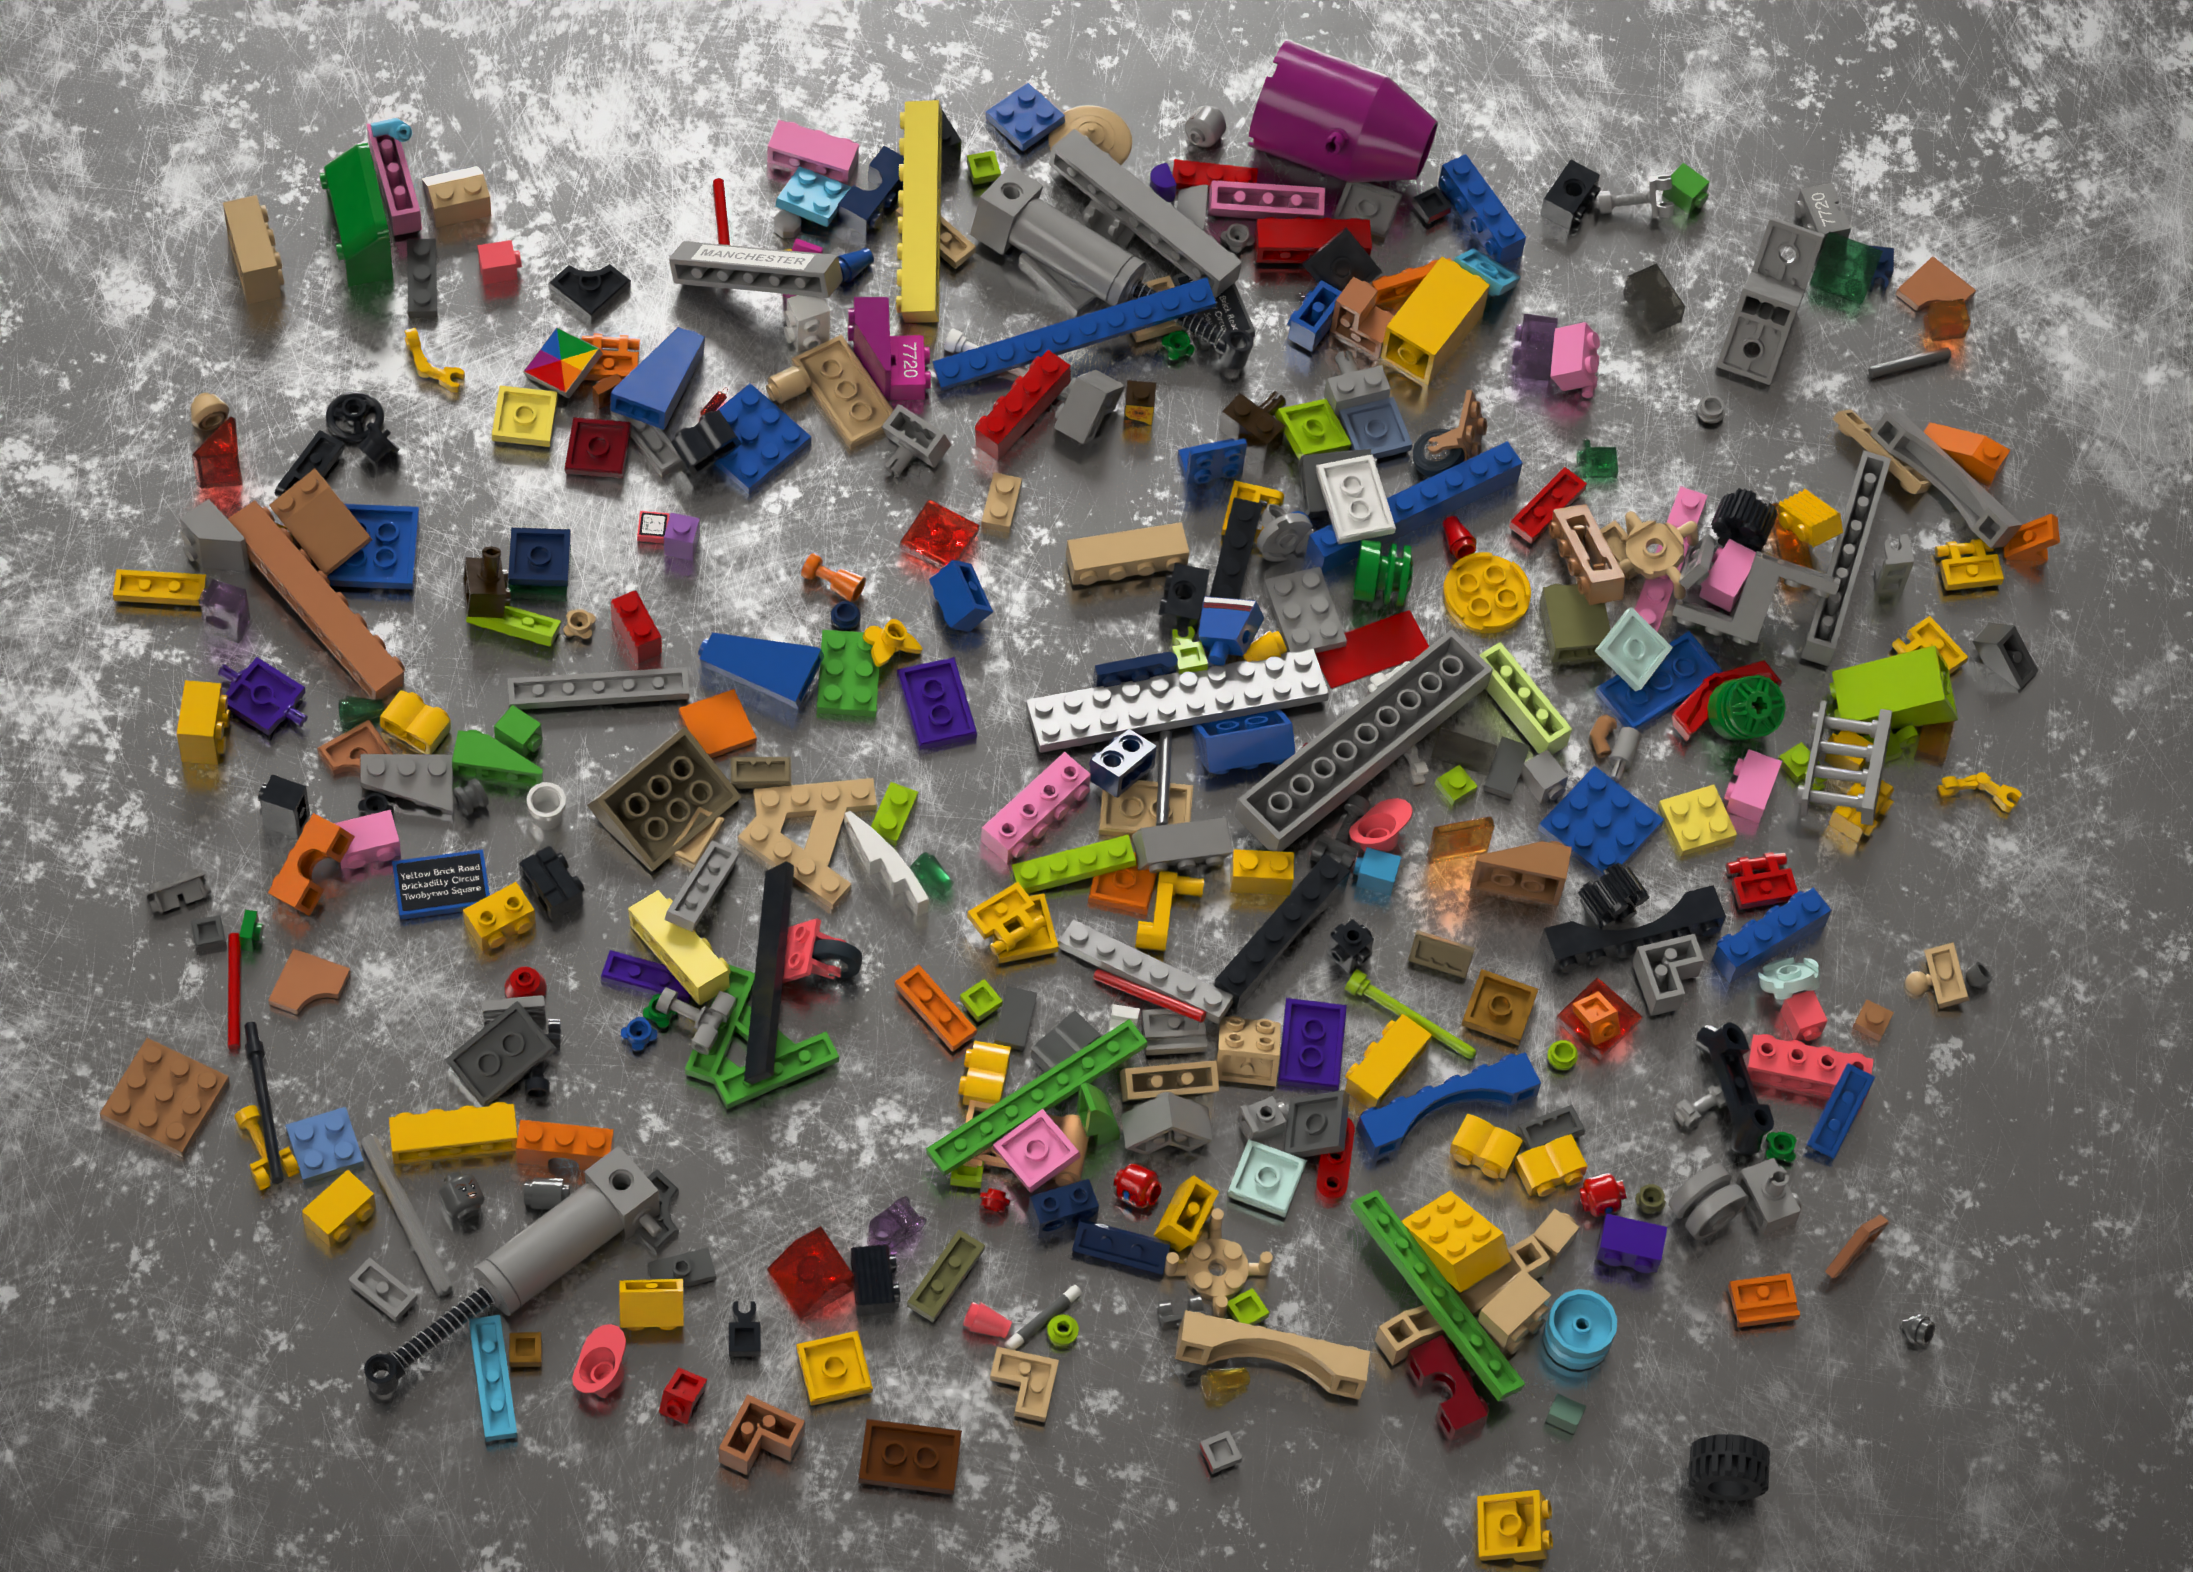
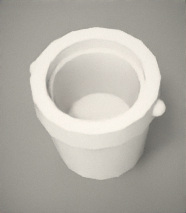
(546, 805)

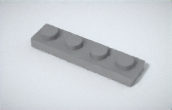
(701, 886)

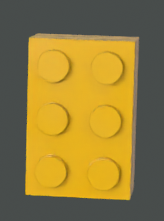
(1458, 1240)

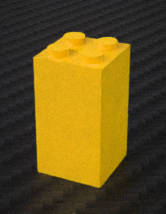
(1434, 320)

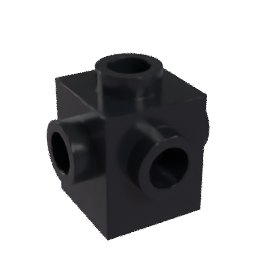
(1350, 945)

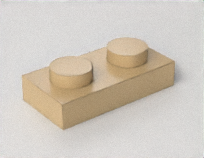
(1001, 502)

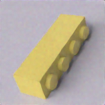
(680, 950)

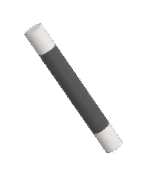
(1043, 1318)

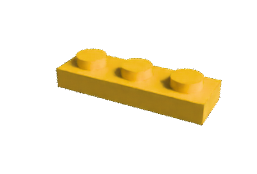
(158, 587)

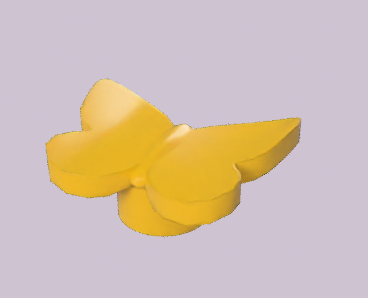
(888, 640)

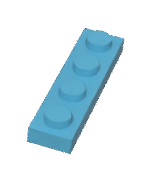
(492, 1378)

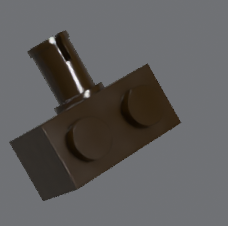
(1255, 423)
(486, 585)

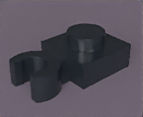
(744, 1334)

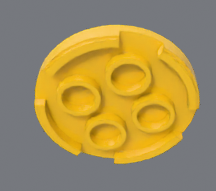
(1486, 593)

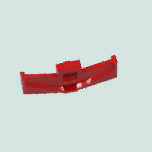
(1694, 711)

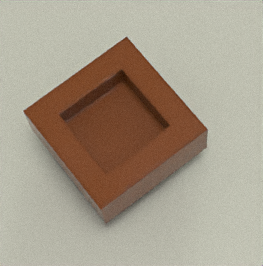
(603, 389)

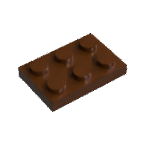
(910, 1456)

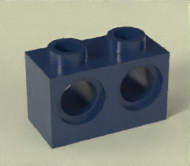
(1122, 762)
(1063, 1208)

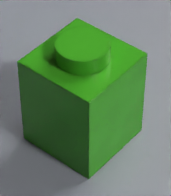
(1687, 189)
(518, 731)

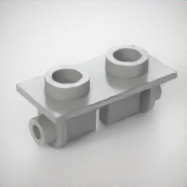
(166, 894)

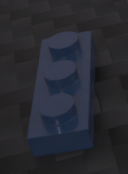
(1121, 1246)

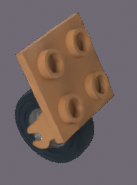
(1446, 448)

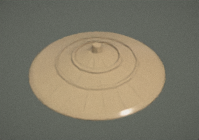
(1101, 126)

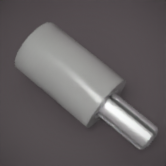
(1624, 750)

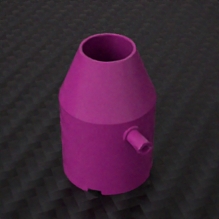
(1340, 119)

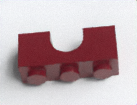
(1438, 1363)

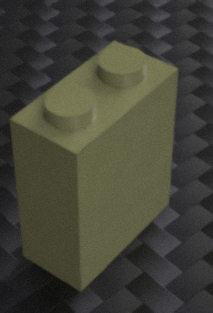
(1572, 624)

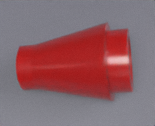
(1459, 539)

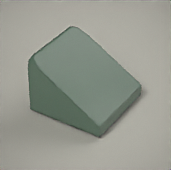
(1565, 1413)

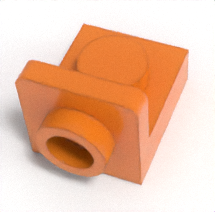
(1598, 1017)

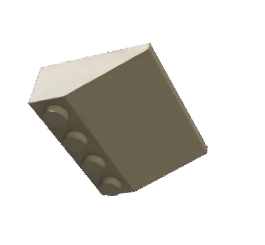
(660, 796)

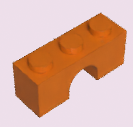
(317, 842)
(545, 1140)

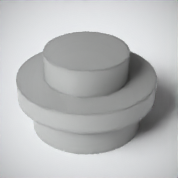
(1711, 409)

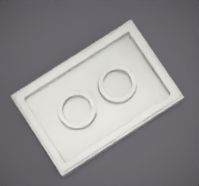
(1355, 499)

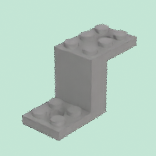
(1770, 300)
(1755, 598)

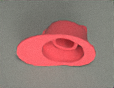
(1381, 825)
(600, 1361)

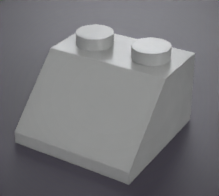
(213, 539)

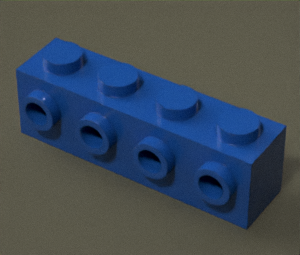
(1482, 210)
(1771, 935)

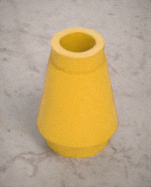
(1265, 647)

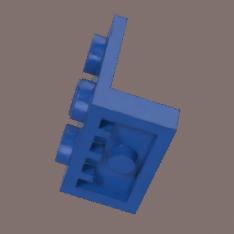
(1213, 460)

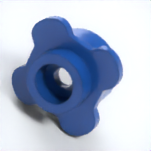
(641, 1025)

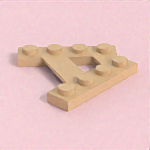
(828, 804)

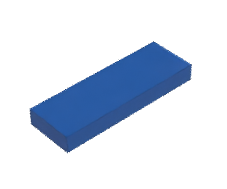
(1840, 1111)

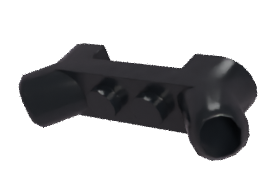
(1749, 1117)

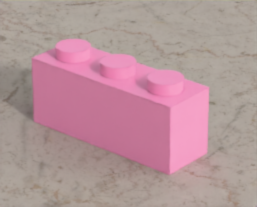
(813, 150)

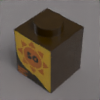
(1139, 402)

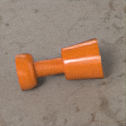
(842, 582)

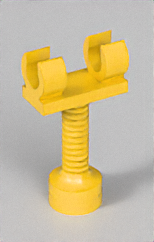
(248, 1119)

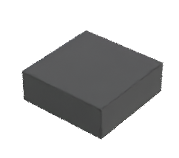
(208, 933)

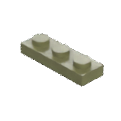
(945, 1275)

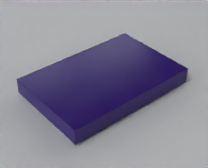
(936, 703)
(1312, 1045)

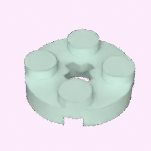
(1786, 977)

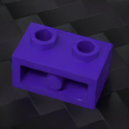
(1631, 1243)

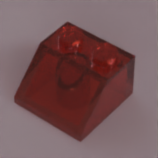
(811, 1273)

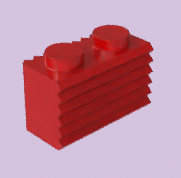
(636, 627)

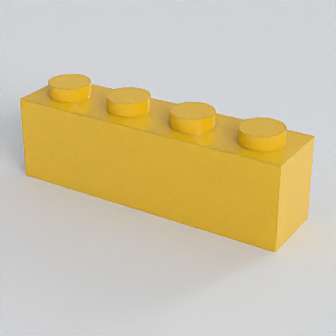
(453, 1133)

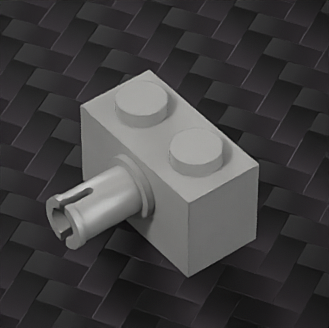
(1355, 385)
(914, 439)
(1769, 1196)

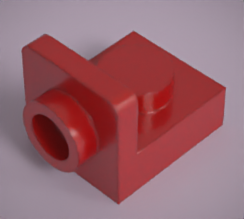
(681, 1395)

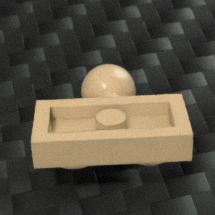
(1944, 976)

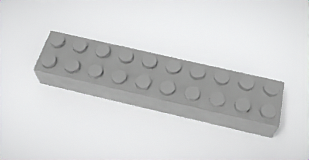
(1363, 742)

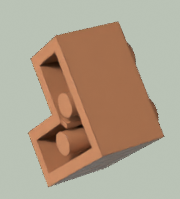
(1359, 319)
(758, 1428)

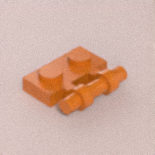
(613, 361)

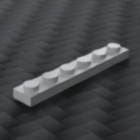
(598, 688)
(1144, 970)

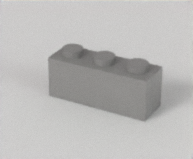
(1182, 845)

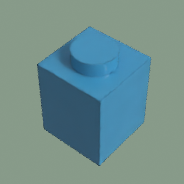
(1377, 871)

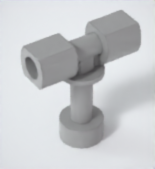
(707, 1019)

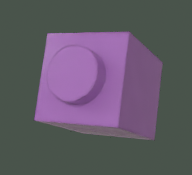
(681, 536)

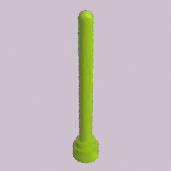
(1361, 985)

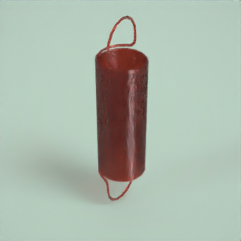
(714, 403)

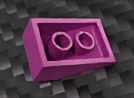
(870, 333)

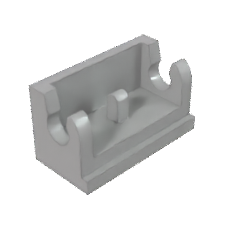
(1895, 568)

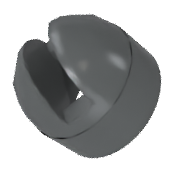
(1978, 976)

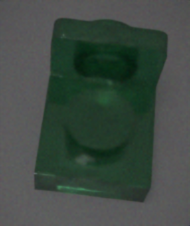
(1597, 461)

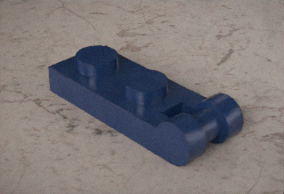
(1134, 669)

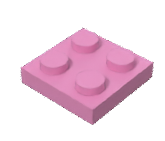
(1036, 1150)

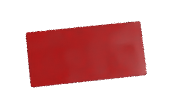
(1373, 649)

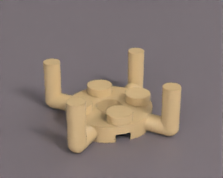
(1668, 559)
(1222, 1252)

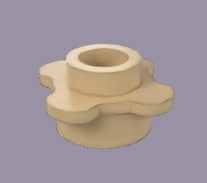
(579, 616)

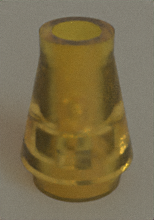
(1221, 1382)

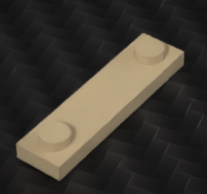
(1853, 426)

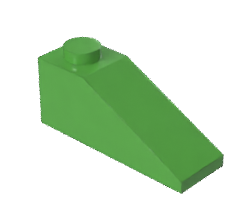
(489, 760)

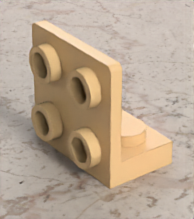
(1248, 1050)

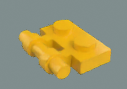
(1968, 571)
(1929, 634)
(1002, 910)

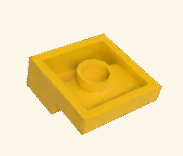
(1514, 1526)

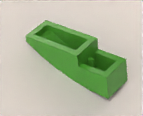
(1097, 1115)

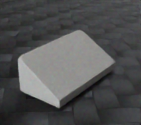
(1193, 204)

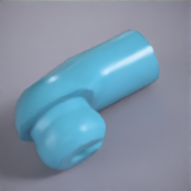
(393, 127)

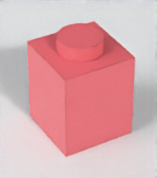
(498, 262)
(1804, 1016)

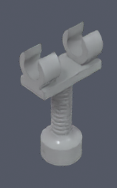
(1662, 209)

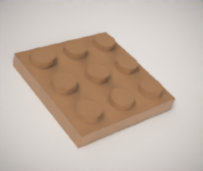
(164, 1097)

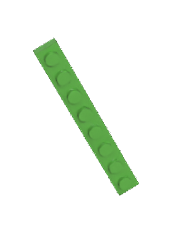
(1038, 1094)
(1437, 1295)

